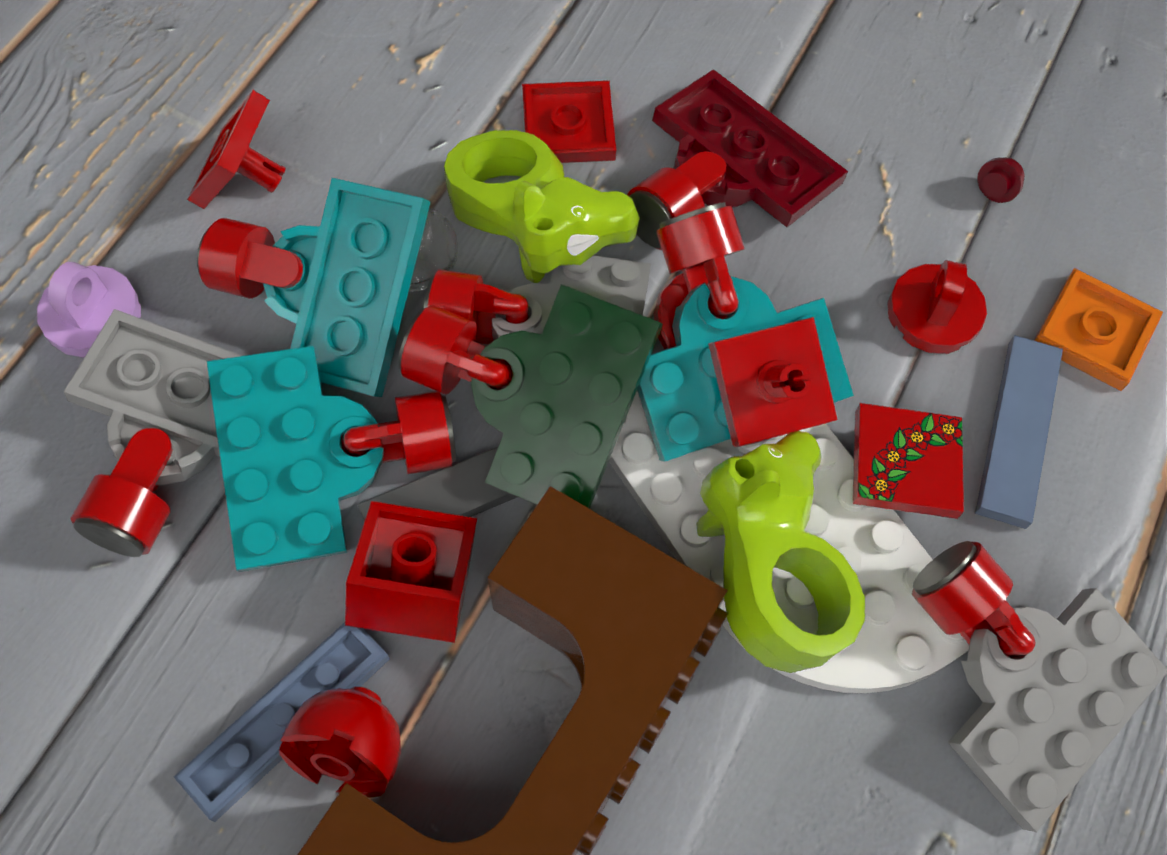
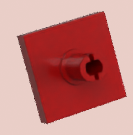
(233, 155)
(773, 381)

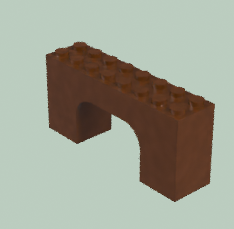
(631, 633)

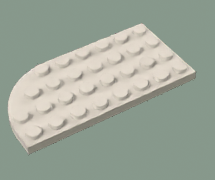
(898, 637)

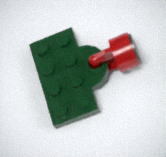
(549, 393)

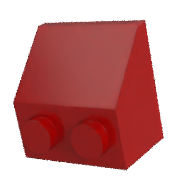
(410, 572)

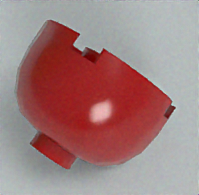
(345, 738)

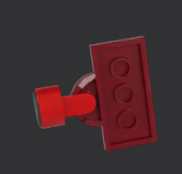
(731, 155)

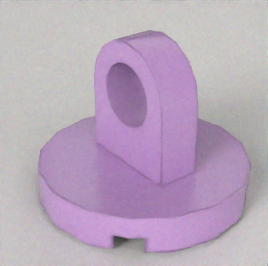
(80, 304)

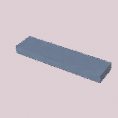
(1019, 432)
(251, 744)

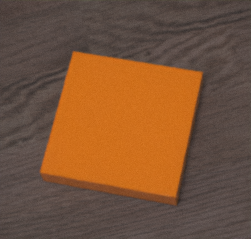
(1099, 328)

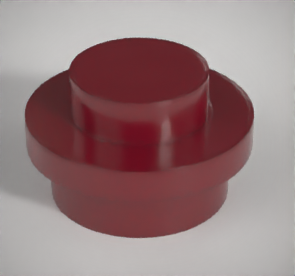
(1001, 179)

